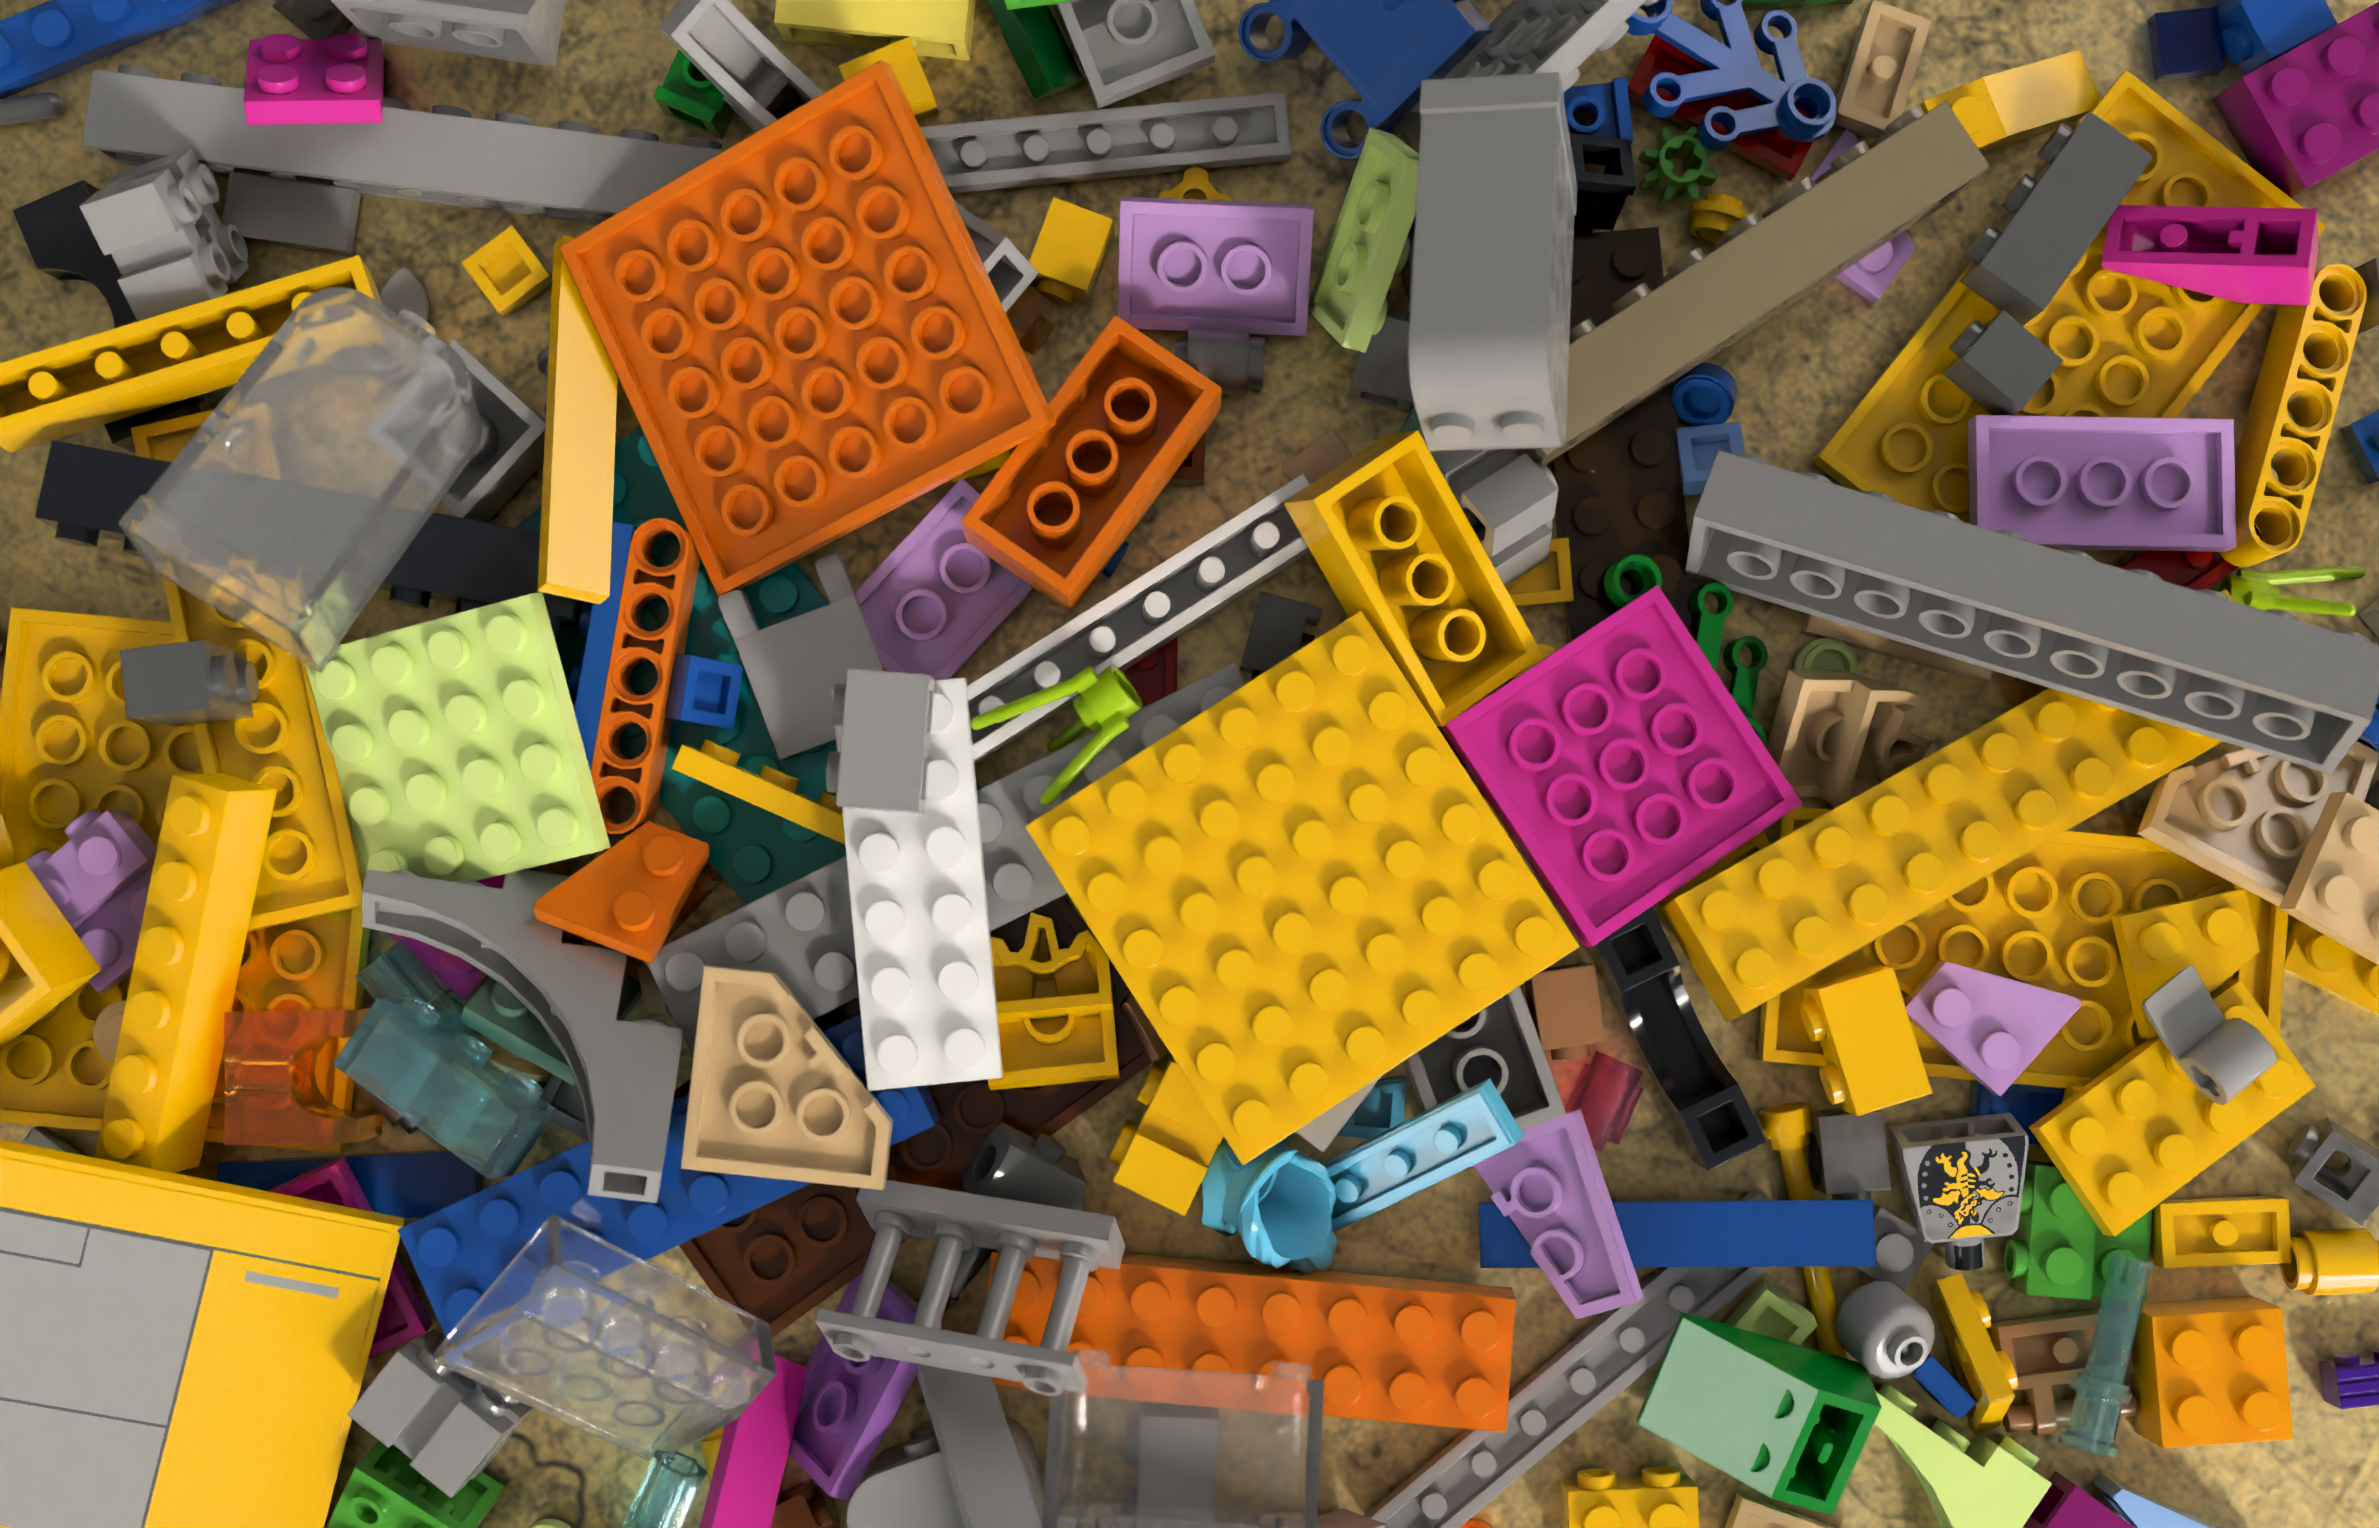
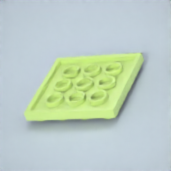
(460, 746)

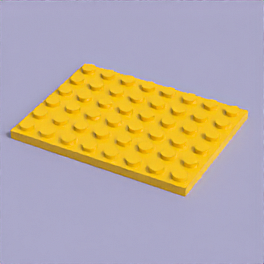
(76, 752)

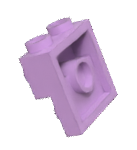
(101, 887)

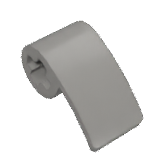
(2213, 1051)

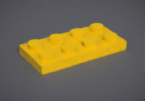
(2149, 1128)

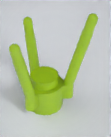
(2254, 589)
(1103, 704)

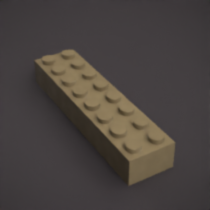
(1763, 267)

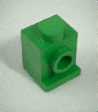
(691, 100)

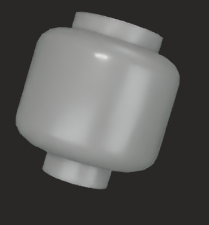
(1885, 1329)

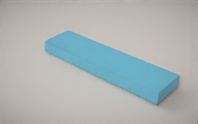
(1420, 1152)

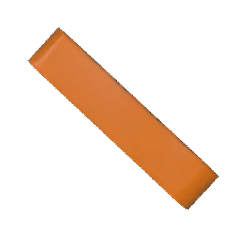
(631, 647)

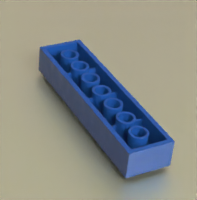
(475, 1239)

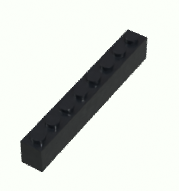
(447, 561)

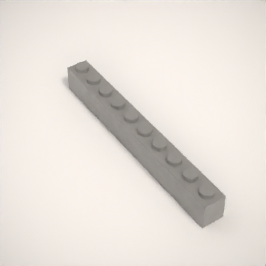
(407, 157)

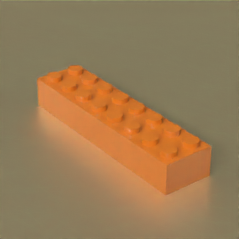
(1377, 1341)

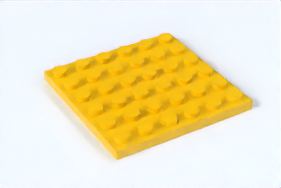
(1302, 887)

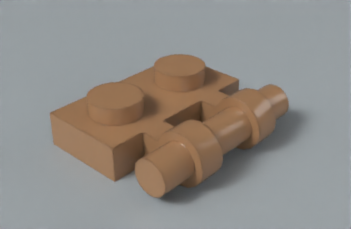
(2045, 1354)

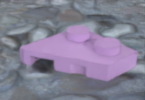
(1987, 1020)

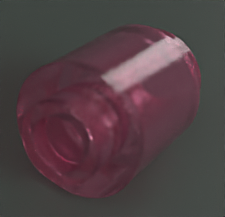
(1607, 1098)

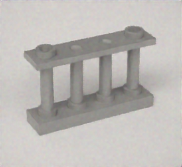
(957, 1223)

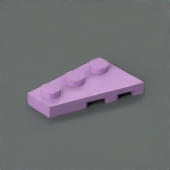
(1565, 1213)

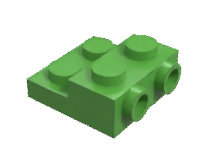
(2058, 1243)

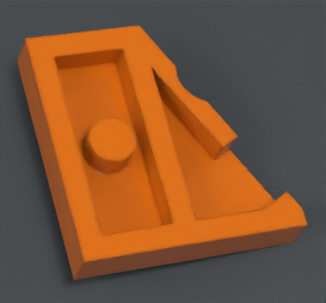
(628, 891)

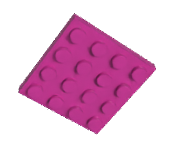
(1621, 766)

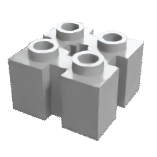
(166, 234)
(1506, 503)
(437, 1415)

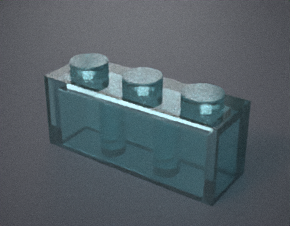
(446, 1085)

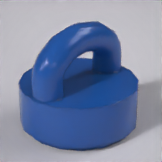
(1705, 395)

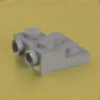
(1134, 43)

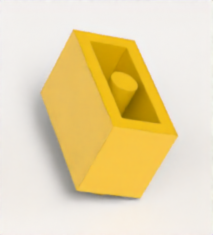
(1864, 1040)

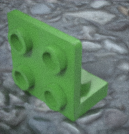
(395, 1495)

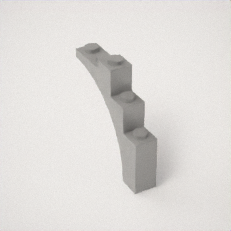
(767, 86)
(574, 990)

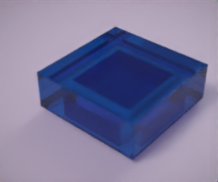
(2186, 43)

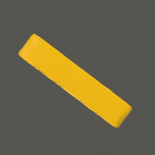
(2311, 395)

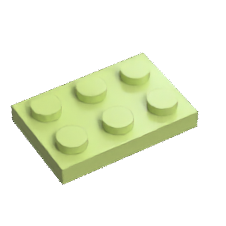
(1368, 242)

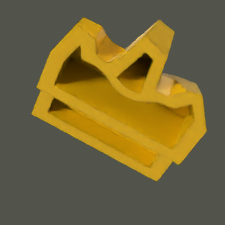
(1054, 1010)

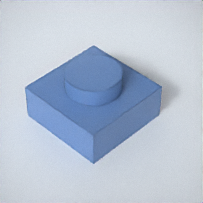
(1699, 448)

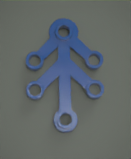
(1737, 70)

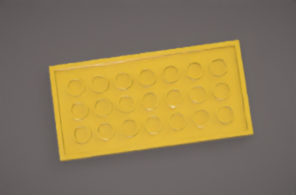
(2122, 338)
(2046, 927)

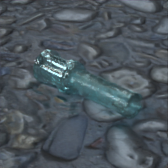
(2102, 1386)

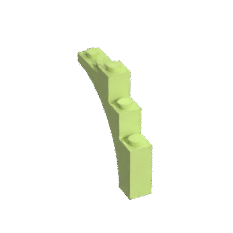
(1967, 1488)

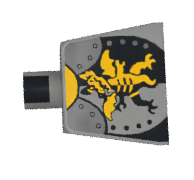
(1962, 1181)

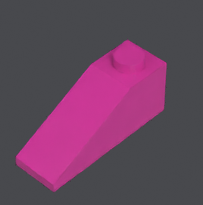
(2218, 250)

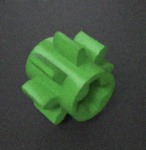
(1694, 166)

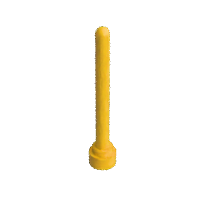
(1789, 1131)

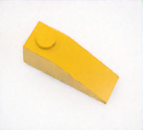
(2021, 101)

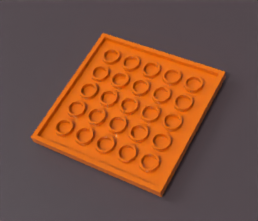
(807, 331)

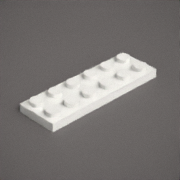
(925, 921)

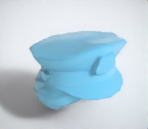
(1276, 1205)

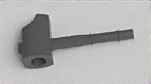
(1018, 1169)

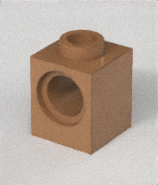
(1566, 1009)

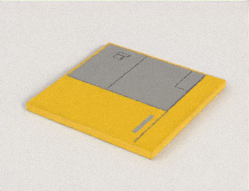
(176, 1345)

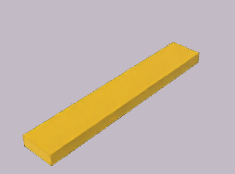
(577, 449)

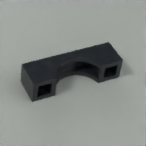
(69, 252)
(1676, 1051)

